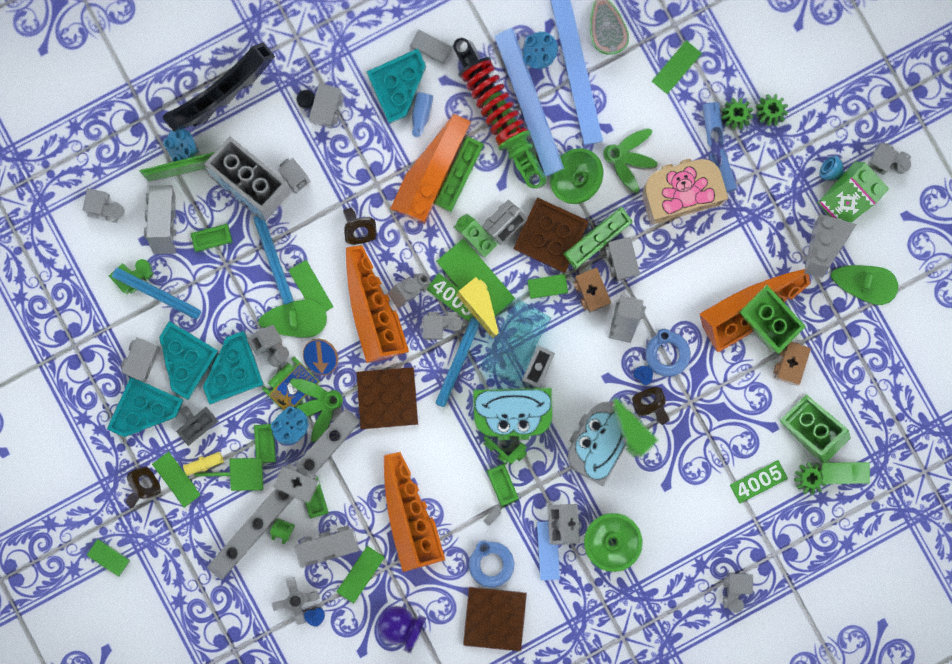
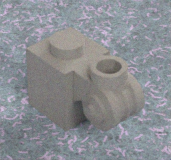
(885, 156)
(97, 205)
(408, 289)
(434, 324)
(269, 341)
(736, 585)

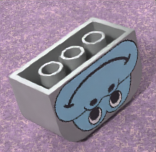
(247, 179)
(596, 444)

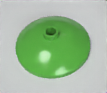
(577, 164)
(627, 545)

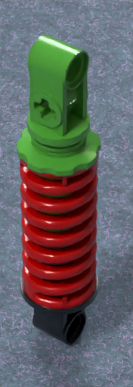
(498, 111)

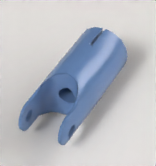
(421, 113)
(713, 121)
(725, 170)

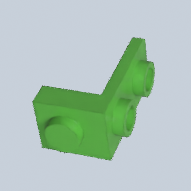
(475, 234)
(517, 454)

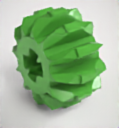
(766, 113)
(741, 119)
(806, 473)

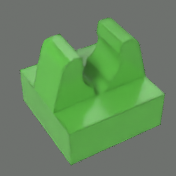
(282, 530)

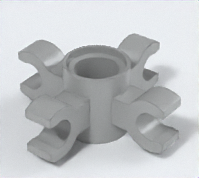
(292, 586)

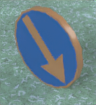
(320, 356)

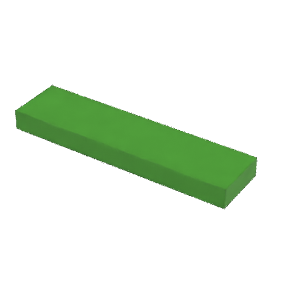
(459, 174)
(598, 237)

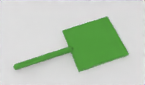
(244, 474)

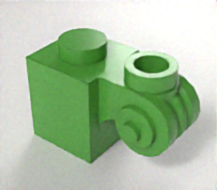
(142, 271)

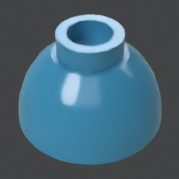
(832, 169)

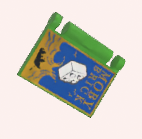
(283, 392)

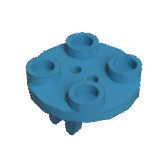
(540, 41)
(180, 145)
(283, 431)

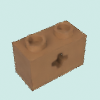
(592, 279)
(799, 356)

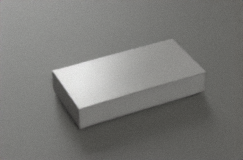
(431, 46)

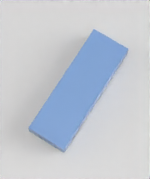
(547, 554)

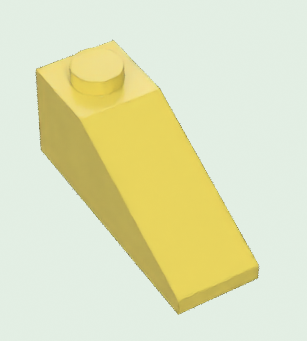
(478, 302)

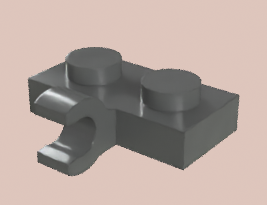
(196, 425)

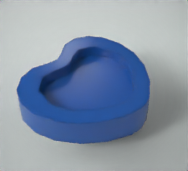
(644, 374)
(314, 617)

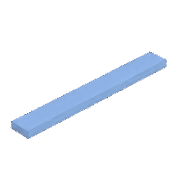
(576, 72)
(529, 102)

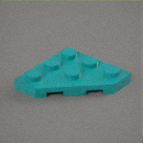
(398, 83)
(185, 359)
(233, 370)
(143, 408)

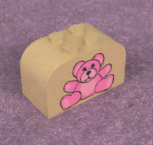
(683, 190)

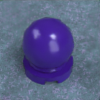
(398, 627)

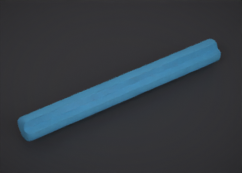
(273, 260)
(156, 293)
(457, 362)

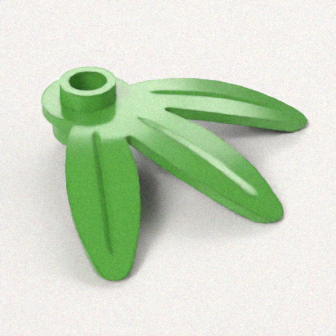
(622, 156)
(322, 403)

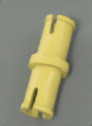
(203, 463)

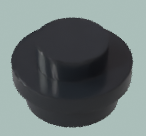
(305, 99)

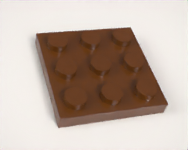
(550, 234)
(387, 398)
(494, 619)

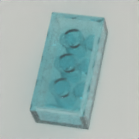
(515, 342)

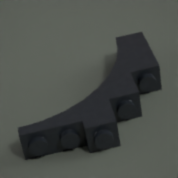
(221, 93)

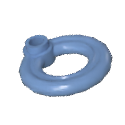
(668, 370)
(505, 555)

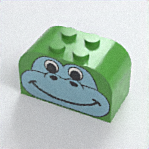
(513, 412)

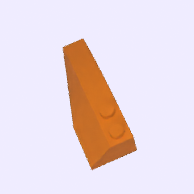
(429, 172)
(373, 316)
(724, 322)
(411, 526)

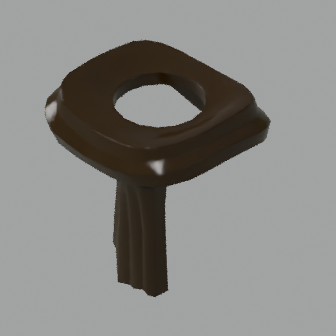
(353, 223)
(656, 406)
(139, 491)

